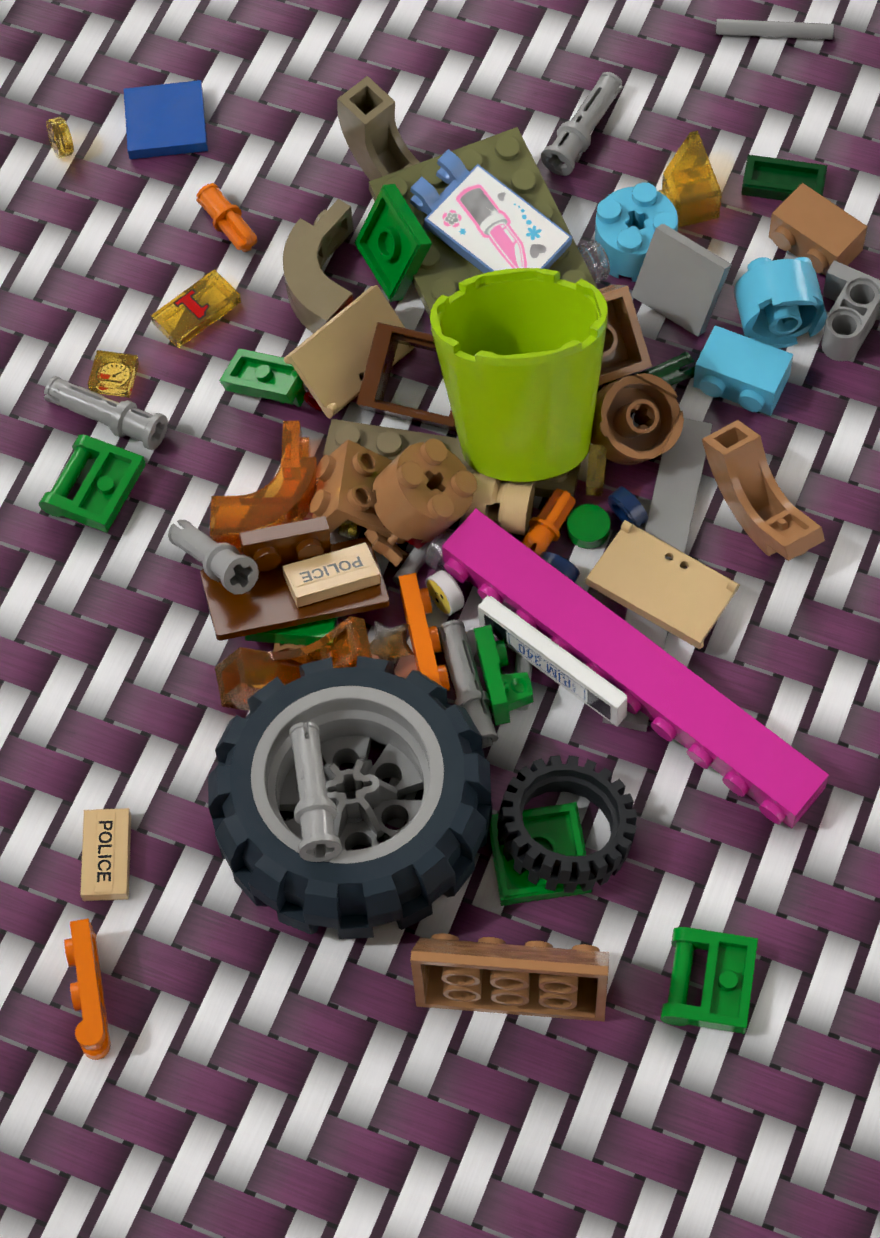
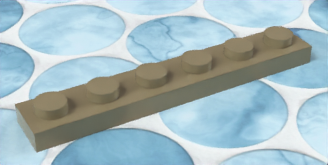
(392, 442)

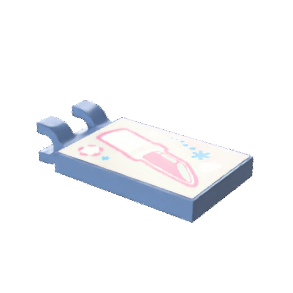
(487, 220)

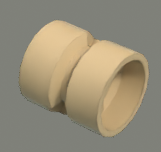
(504, 503)

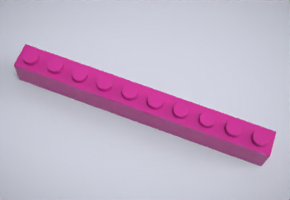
(655, 683)

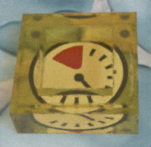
(113, 373)
(596, 470)

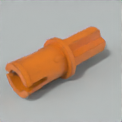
(226, 217)
(549, 521)

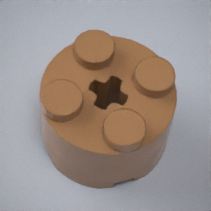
(654, 411)
(423, 491)

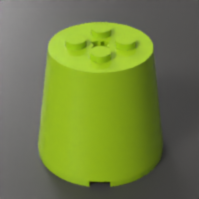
(521, 369)

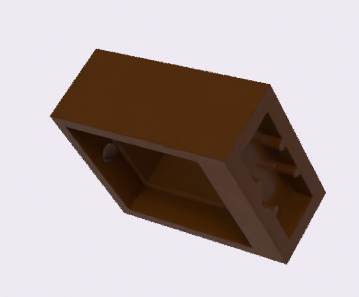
(378, 373)

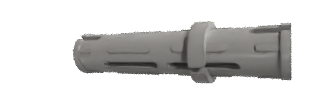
(466, 678)

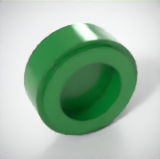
(588, 526)

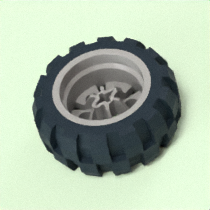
(424, 748)

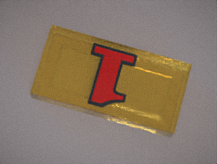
(196, 308)

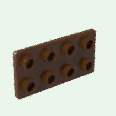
(269, 601)

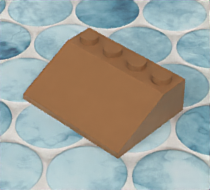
(510, 977)

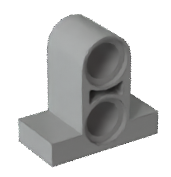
(847, 289)

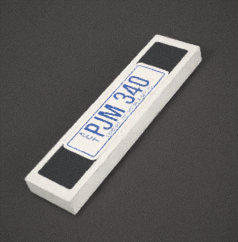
(553, 660)

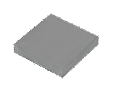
(680, 279)

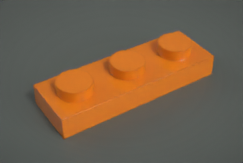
(423, 638)

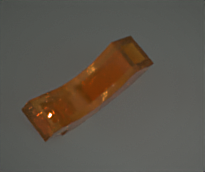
(279, 502)
(251, 669)

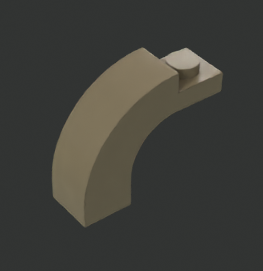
(371, 131)
(309, 291)

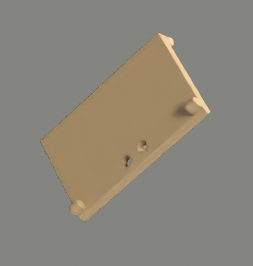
(338, 352)
(659, 588)

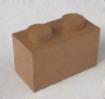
(816, 229)

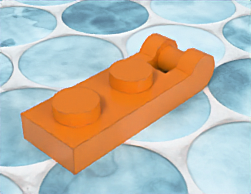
(88, 992)

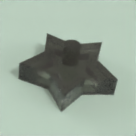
(390, 642)

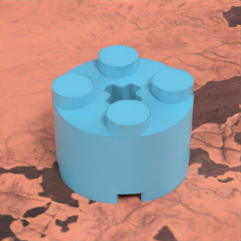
(628, 223)
(780, 301)

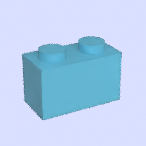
(742, 370)

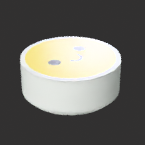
(445, 592)

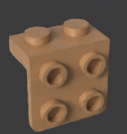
(347, 487)

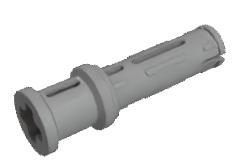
(574, 135)
(121, 417)
(219, 560)
(314, 810)

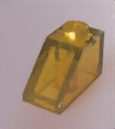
(692, 183)

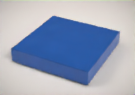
(165, 119)

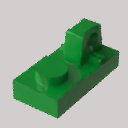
(264, 377)
(505, 690)

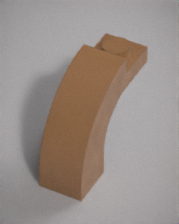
(754, 496)

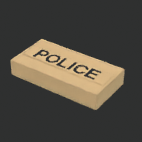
(331, 574)
(106, 854)

